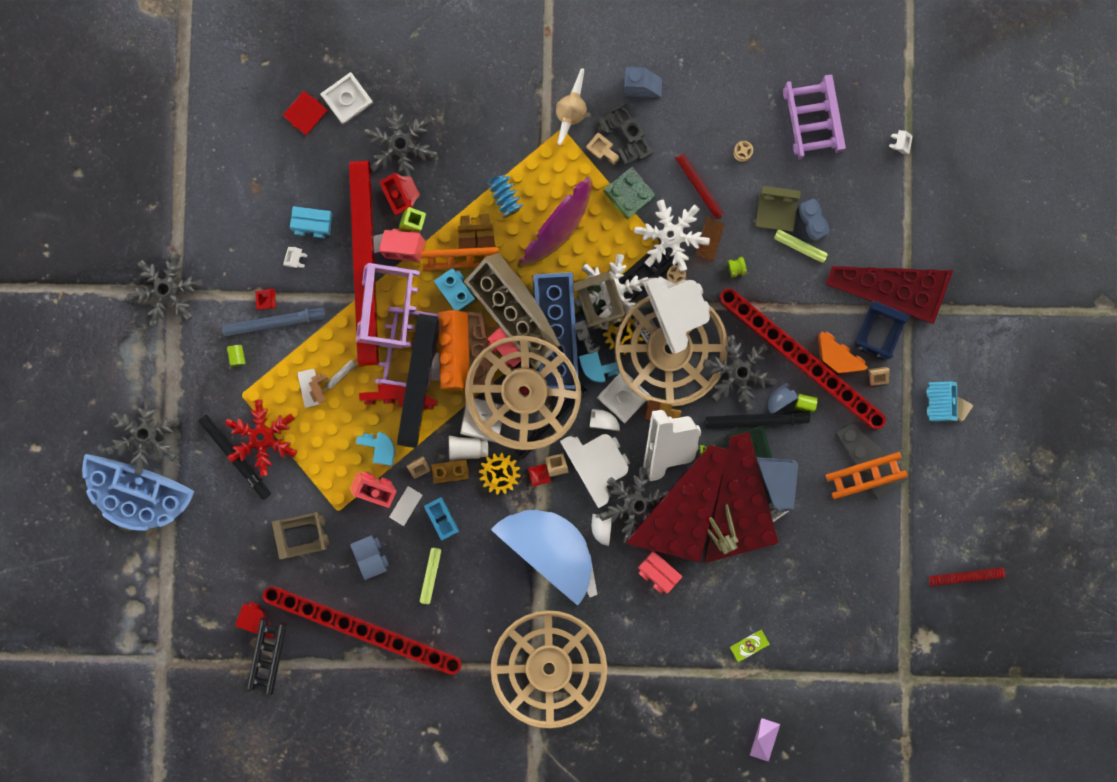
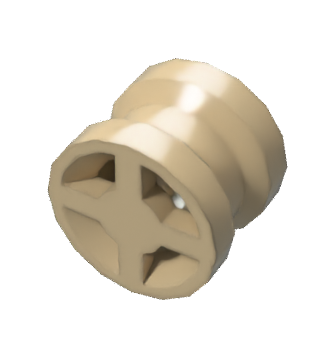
(746, 149)
(674, 270)

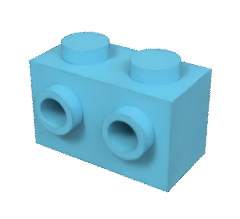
(455, 290)

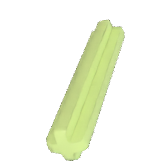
(800, 246)
(430, 576)

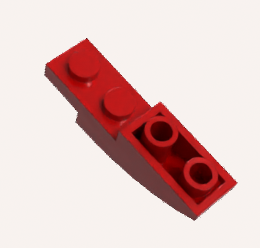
(389, 393)

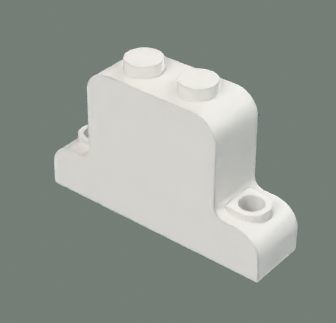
(677, 309)
(669, 443)
(597, 463)

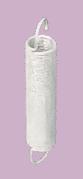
(340, 374)

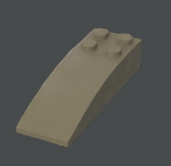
(511, 305)

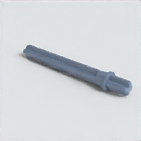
(274, 321)

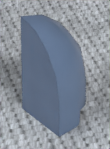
(781, 397)

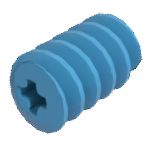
(504, 195)

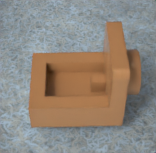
(316, 393)

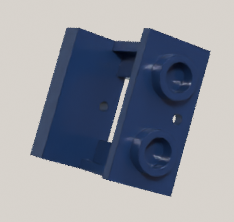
(899, 320)

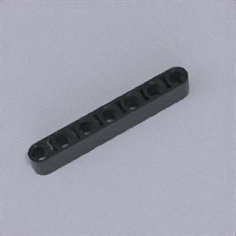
(417, 380)

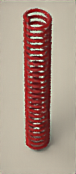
(694, 182)
(967, 573)

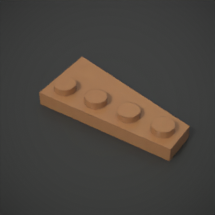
(477, 344)

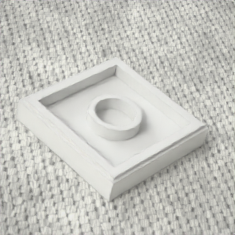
(346, 98)
(621, 398)

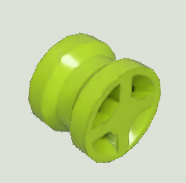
(737, 267)

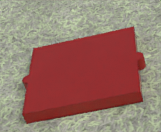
(305, 113)

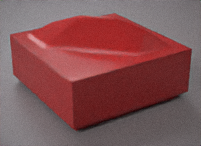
(265, 299)
(539, 475)

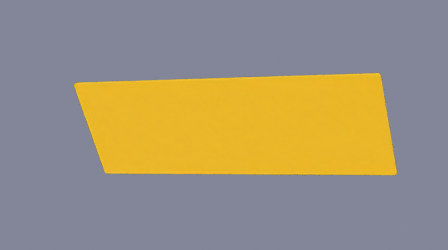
(329, 431)

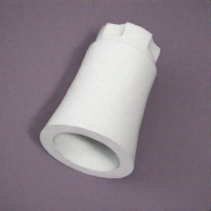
(467, 448)

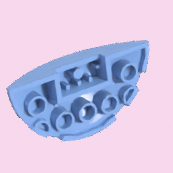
(132, 498)
(550, 547)

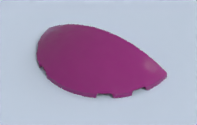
(559, 225)

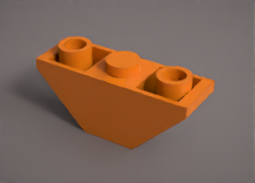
(837, 356)

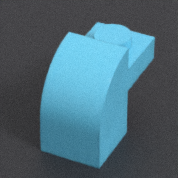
(594, 371)
(384, 447)

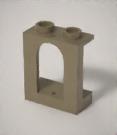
(591, 317)
(313, 518)

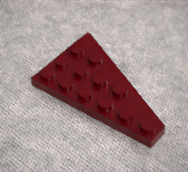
(747, 501)
(682, 517)

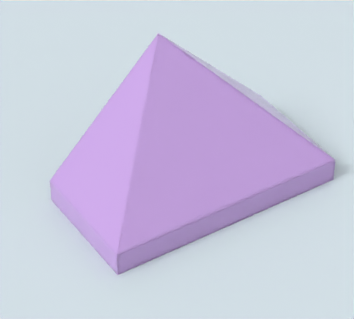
(764, 739)

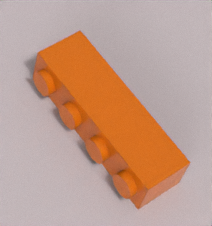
(453, 349)

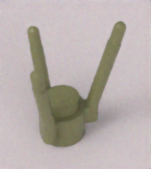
(725, 543)

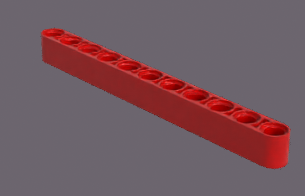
(363, 252)
(811, 362)
(352, 630)

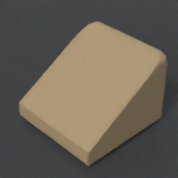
(963, 408)

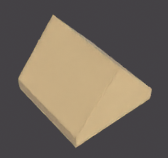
(878, 376)
(418, 467)

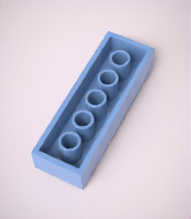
(556, 300)

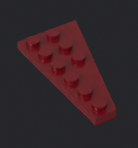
(906, 290)

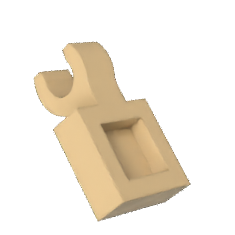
(601, 147)

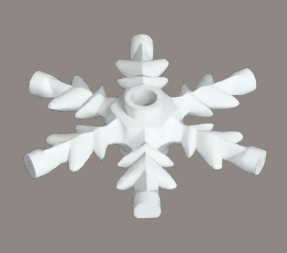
(673, 242)
(617, 268)

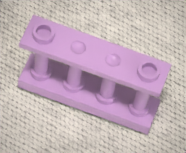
(832, 123)

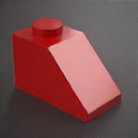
(250, 618)

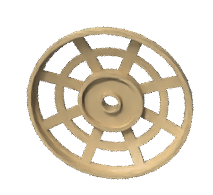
(668, 362)
(518, 402)
(548, 682)

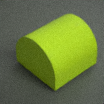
(236, 355)
(805, 403)

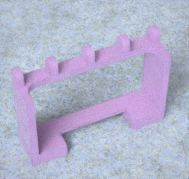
(368, 281)
(396, 311)

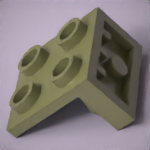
(777, 208)

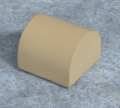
(556, 465)

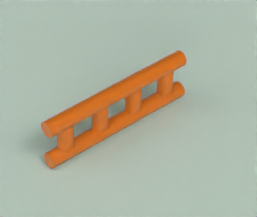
(451, 254)
(873, 465)

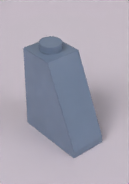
(642, 83)
(780, 481)

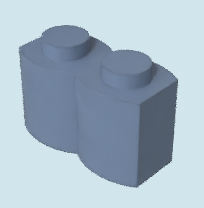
(816, 225)
(369, 557)

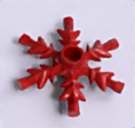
(268, 441)

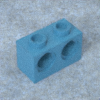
(441, 518)

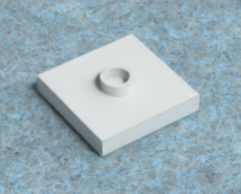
(469, 426)

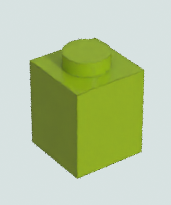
(412, 220)

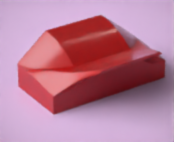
(400, 192)

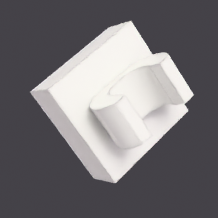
(903, 142)
(292, 257)

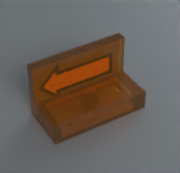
(711, 230)

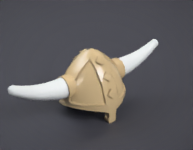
(571, 108)

